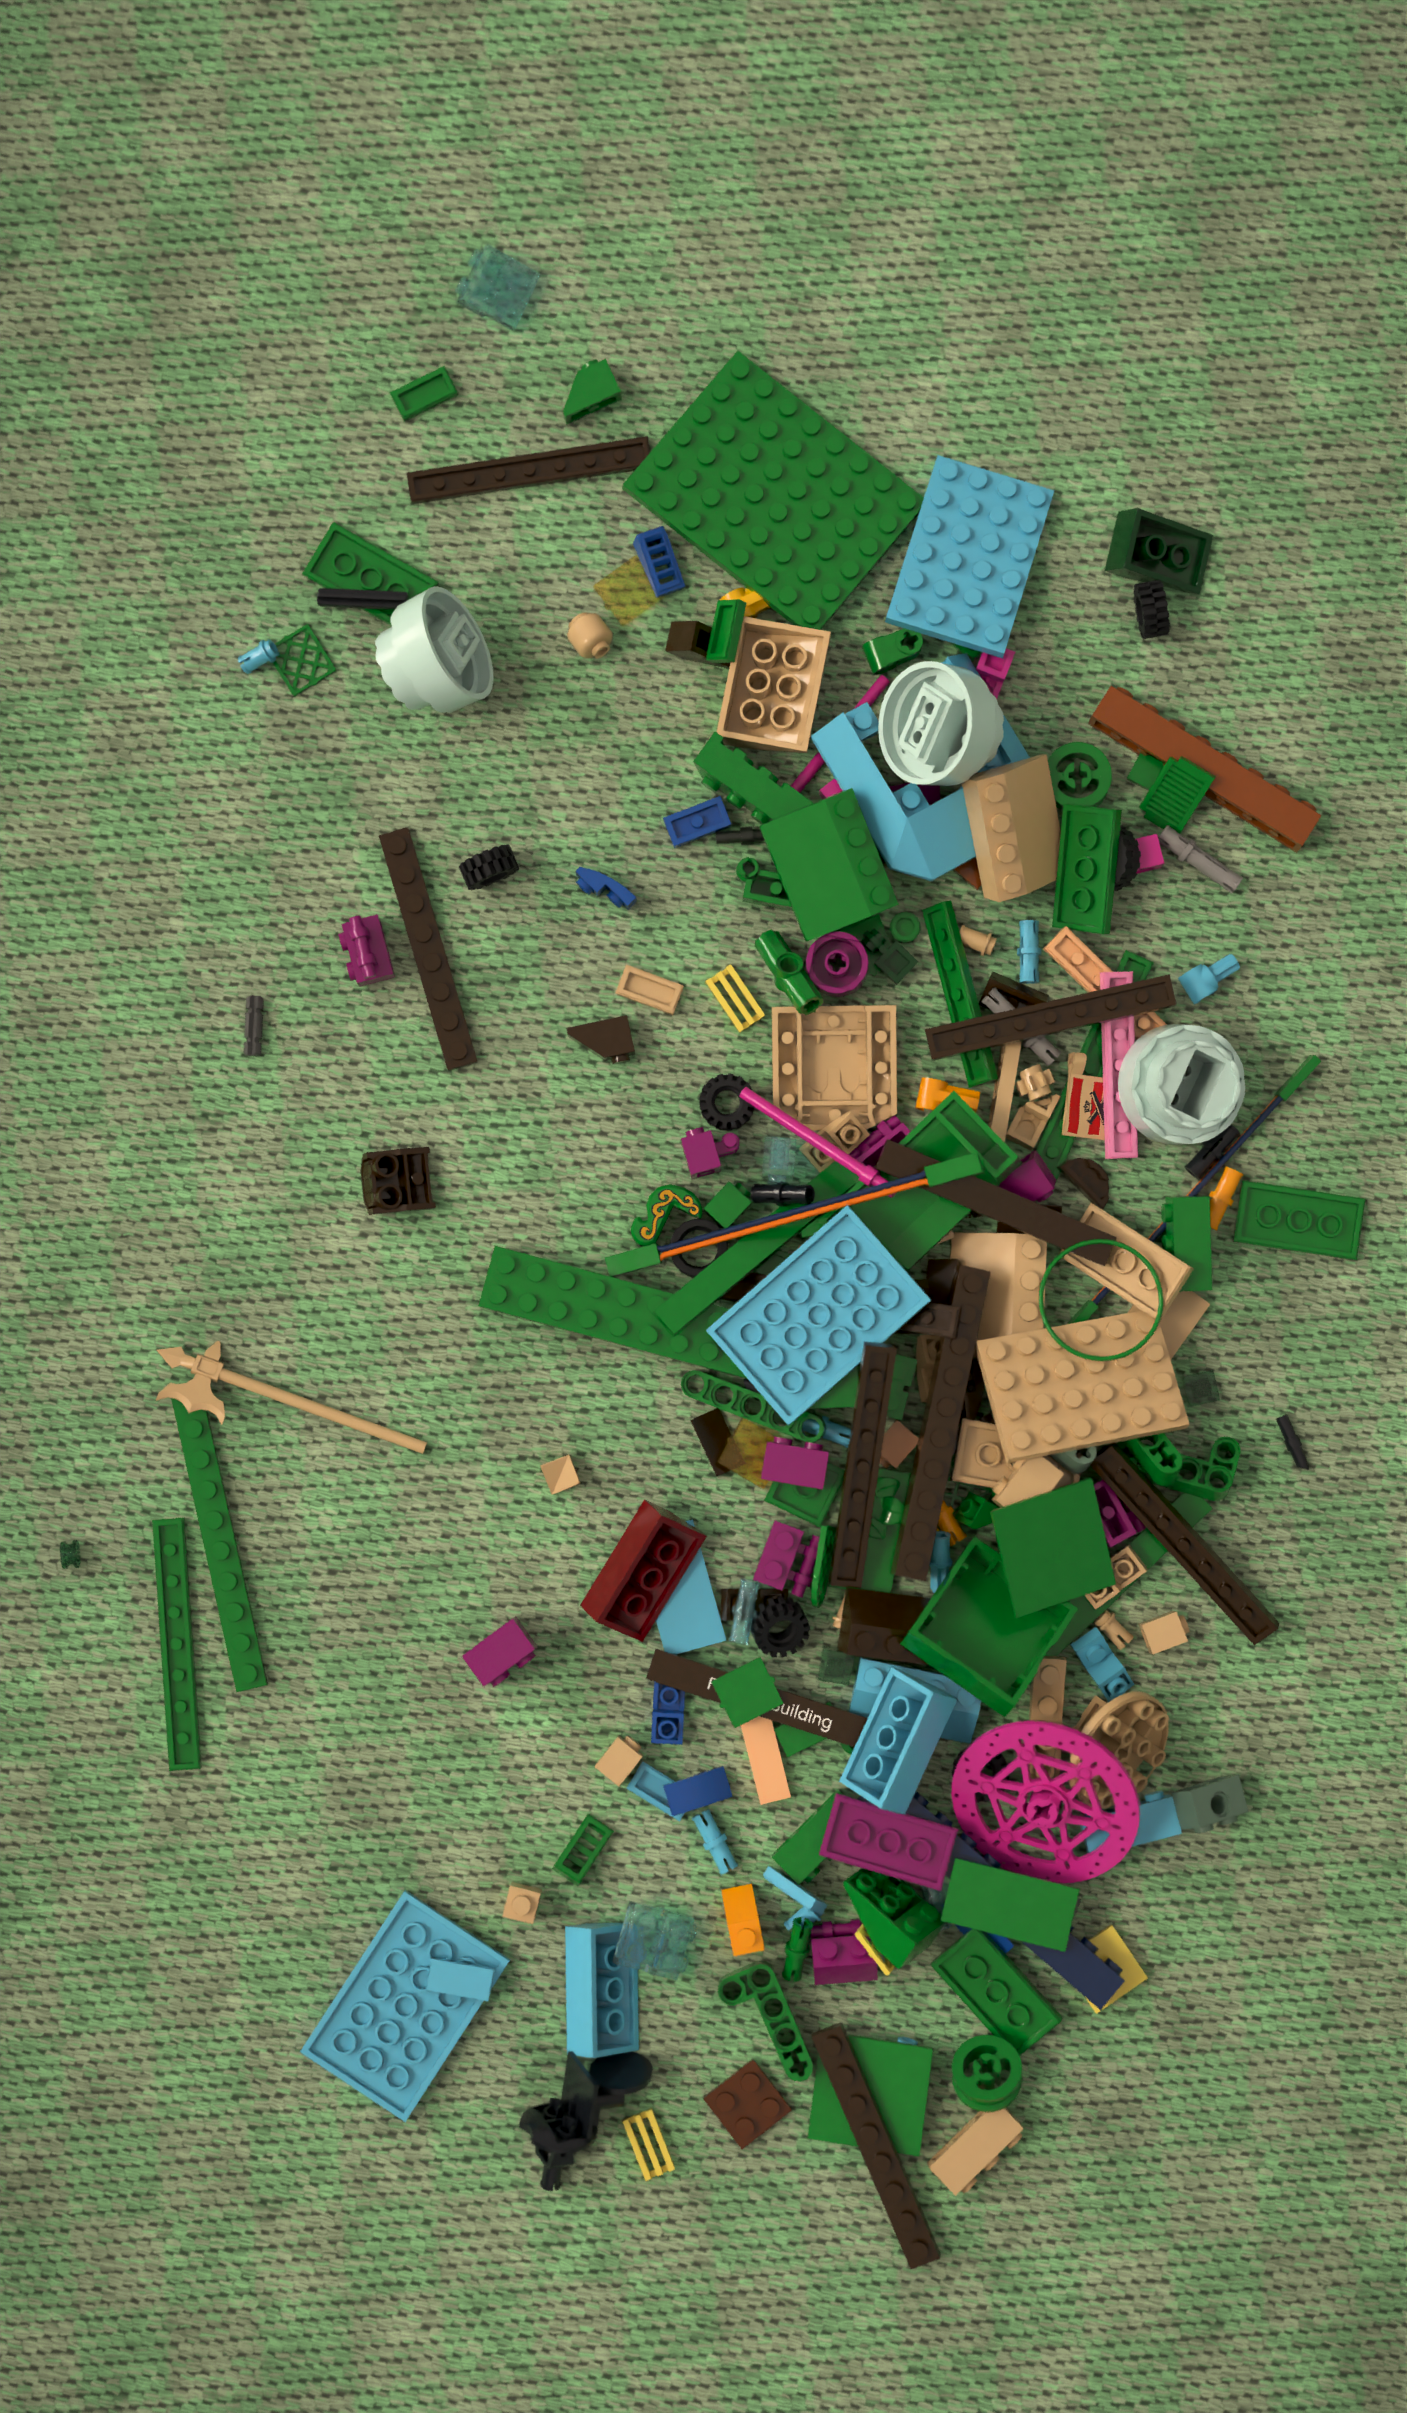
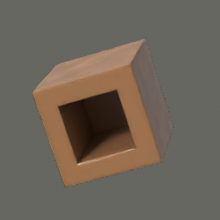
(897, 1444)

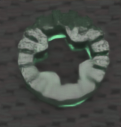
(69, 1555)

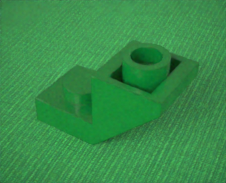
(975, 1511)

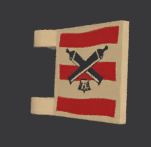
(1083, 1101)

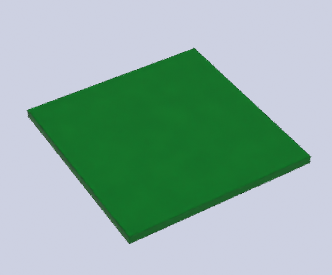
(1053, 1547)
(899, 2084)

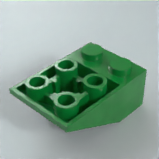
(893, 1915)

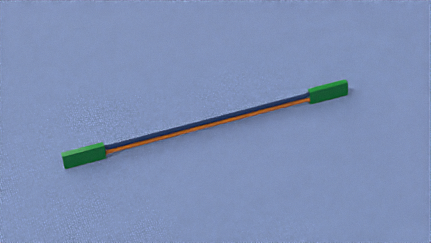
(1281, 1095)
(936, 1175)

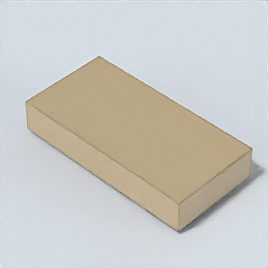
(649, 989)

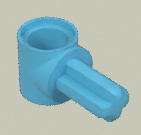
(1204, 980)

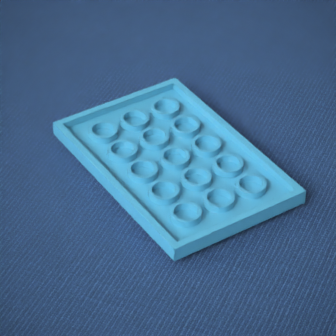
(969, 556)
(815, 1312)
(384, 2025)

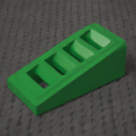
(568, 1873)

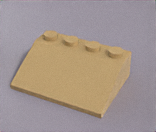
(773, 686)
(1014, 827)
(1014, 1282)

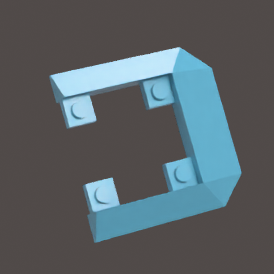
(904, 827)

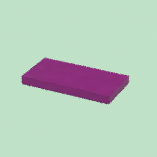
(888, 1842)

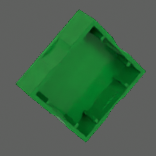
(973, 1632)

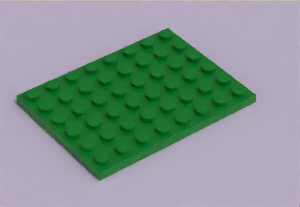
(774, 494)

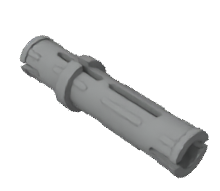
(1204, 862)
(1039, 1044)

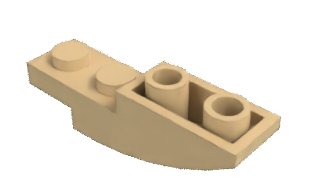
(1047, 1704)

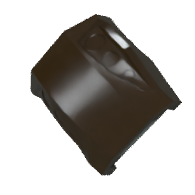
(401, 1174)

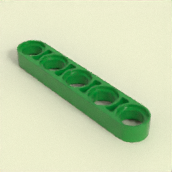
(737, 1405)

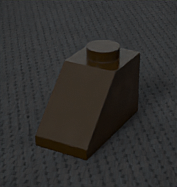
(690, 641)
(605, 1038)

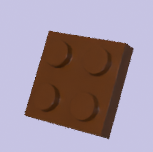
(747, 2103)

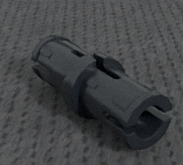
(1197, 1165)
(782, 1194)

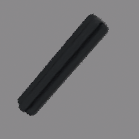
(360, 598)

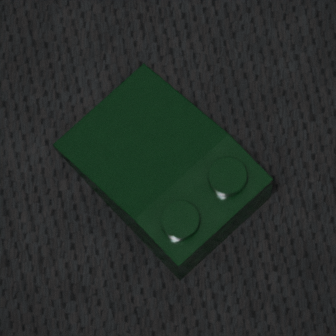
(1158, 549)

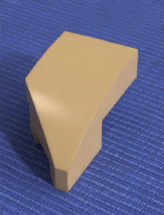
(1031, 1121)

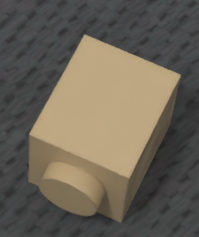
(1164, 1632)
(619, 1759)
(522, 1903)

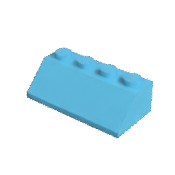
(872, 1675)
(897, 1741)
(599, 1993)

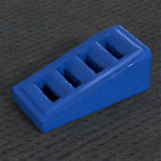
(644, 553)

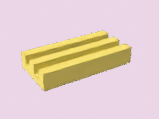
(720, 976)
(658, 2170)

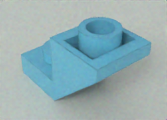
(1102, 1664)

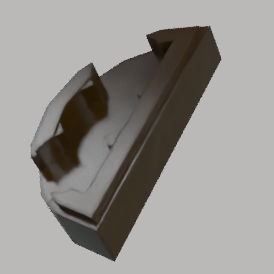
(1088, 1179)

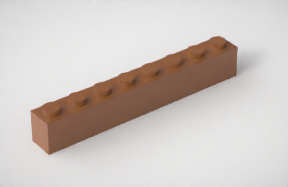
(1234, 787)

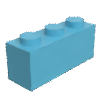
(1157, 1822)

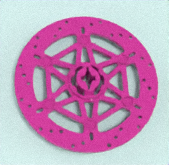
(1046, 1801)

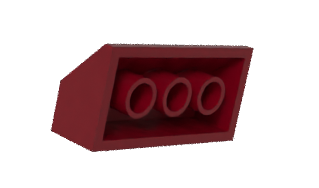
(643, 1571)

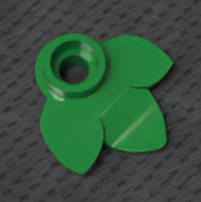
(886, 1508)

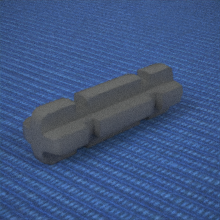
(253, 1025)

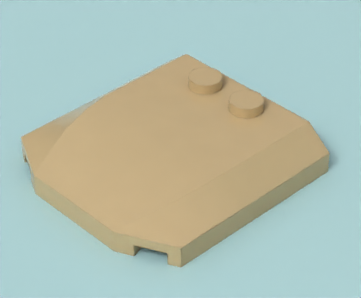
(835, 1063)

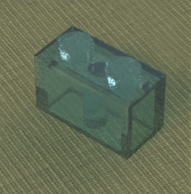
(778, 1159)

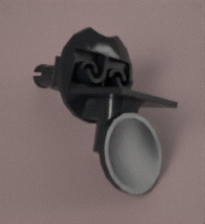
(573, 2121)

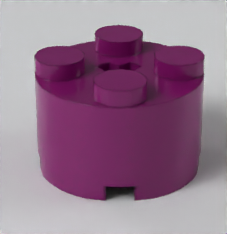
(826, 950)

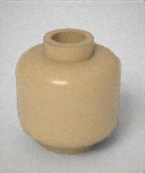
(589, 635)

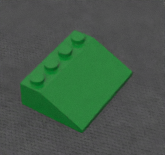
(828, 864)

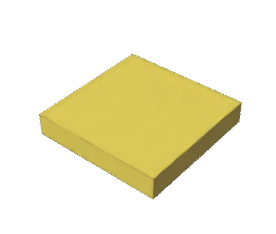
(1112, 1946)

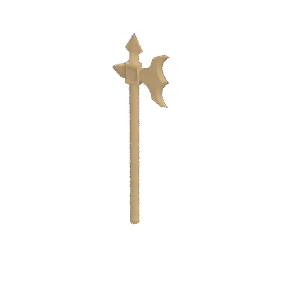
(198, 1395)

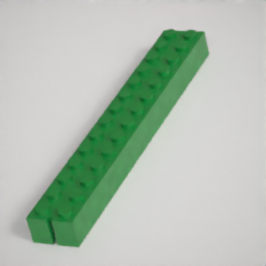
(621, 1314)

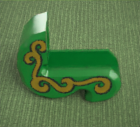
(658, 1210)

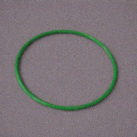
(1090, 1357)

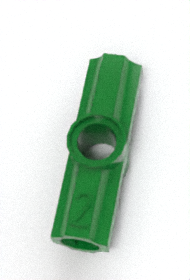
(788, 972)

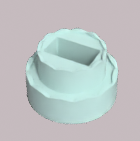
(435, 653)
(939, 724)
(1204, 1098)

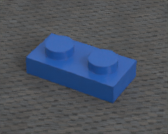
(697, 822)

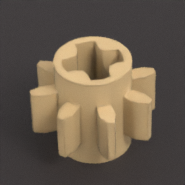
(1035, 1082)

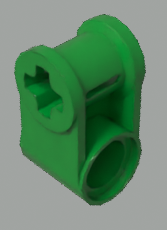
(887, 651)

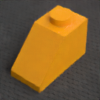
(742, 1920)

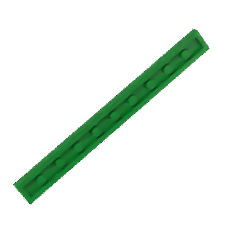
(220, 1547)

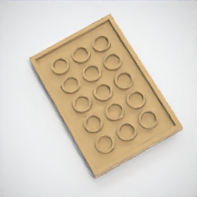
(1063, 1403)

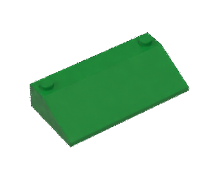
(919, 1219)

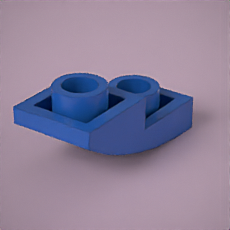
(596, 882)
(667, 1715)
(697, 1791)

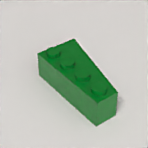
(745, 785)

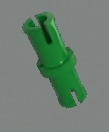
(797, 1949)

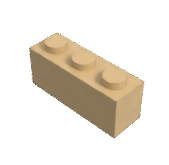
(975, 2149)

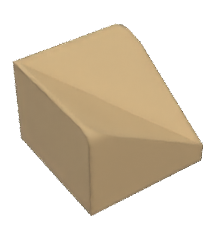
(560, 1474)

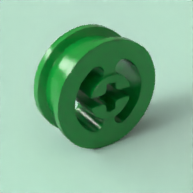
(1101, 776)
(979, 2090)

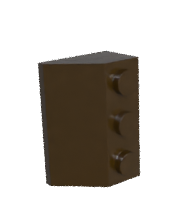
(877, 1623)

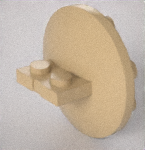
(1132, 1729)

